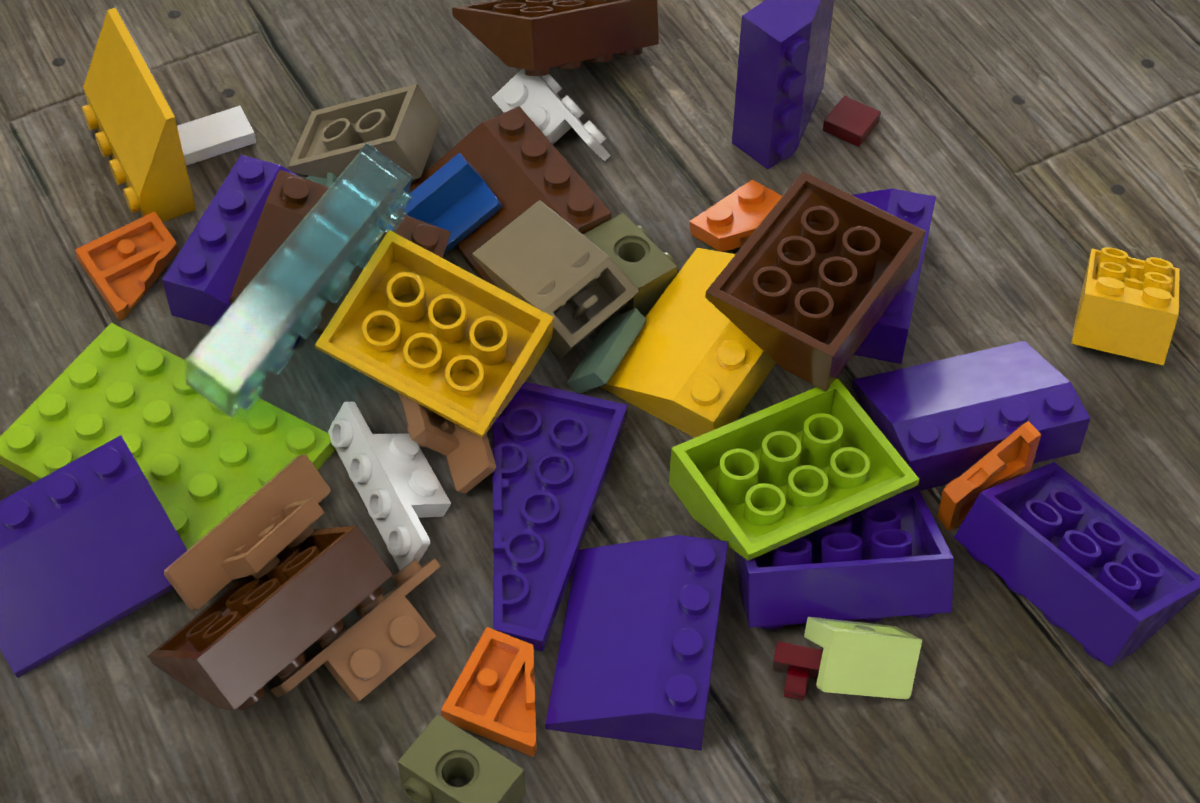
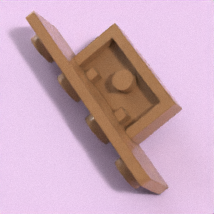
(467, 454)
(252, 534)
(374, 643)

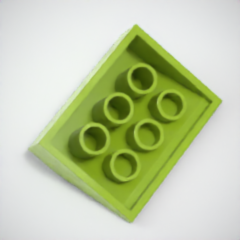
(787, 471)

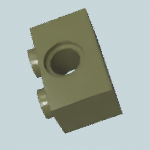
(638, 259)
(450, 753)

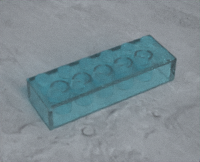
(298, 282)

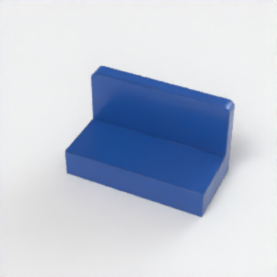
(454, 200)

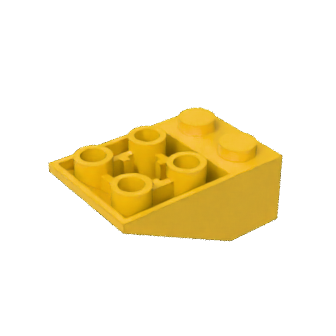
(1128, 305)

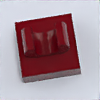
(799, 664)

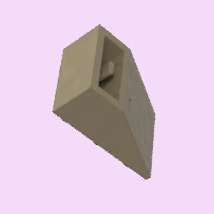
(557, 272)

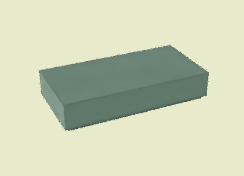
(607, 351)

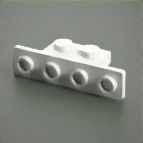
(547, 110)
(391, 481)

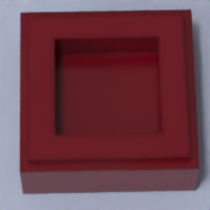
(851, 121)

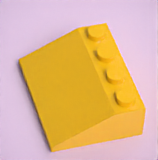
(135, 126)
(437, 334)
(689, 357)

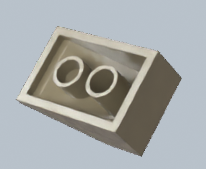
(393, 122)

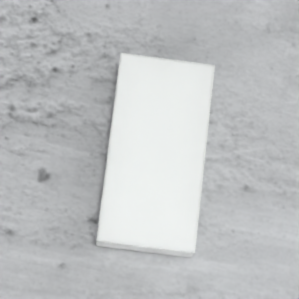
(215, 135)

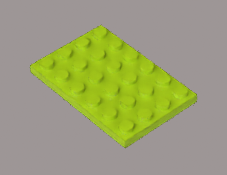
(184, 444)

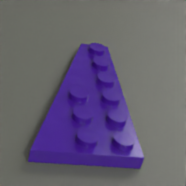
(546, 483)

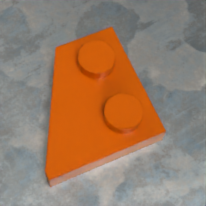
(735, 217)
(128, 261)
(1004, 462)
(497, 693)

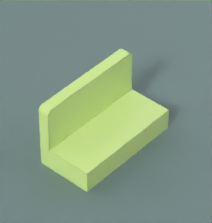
(864, 658)

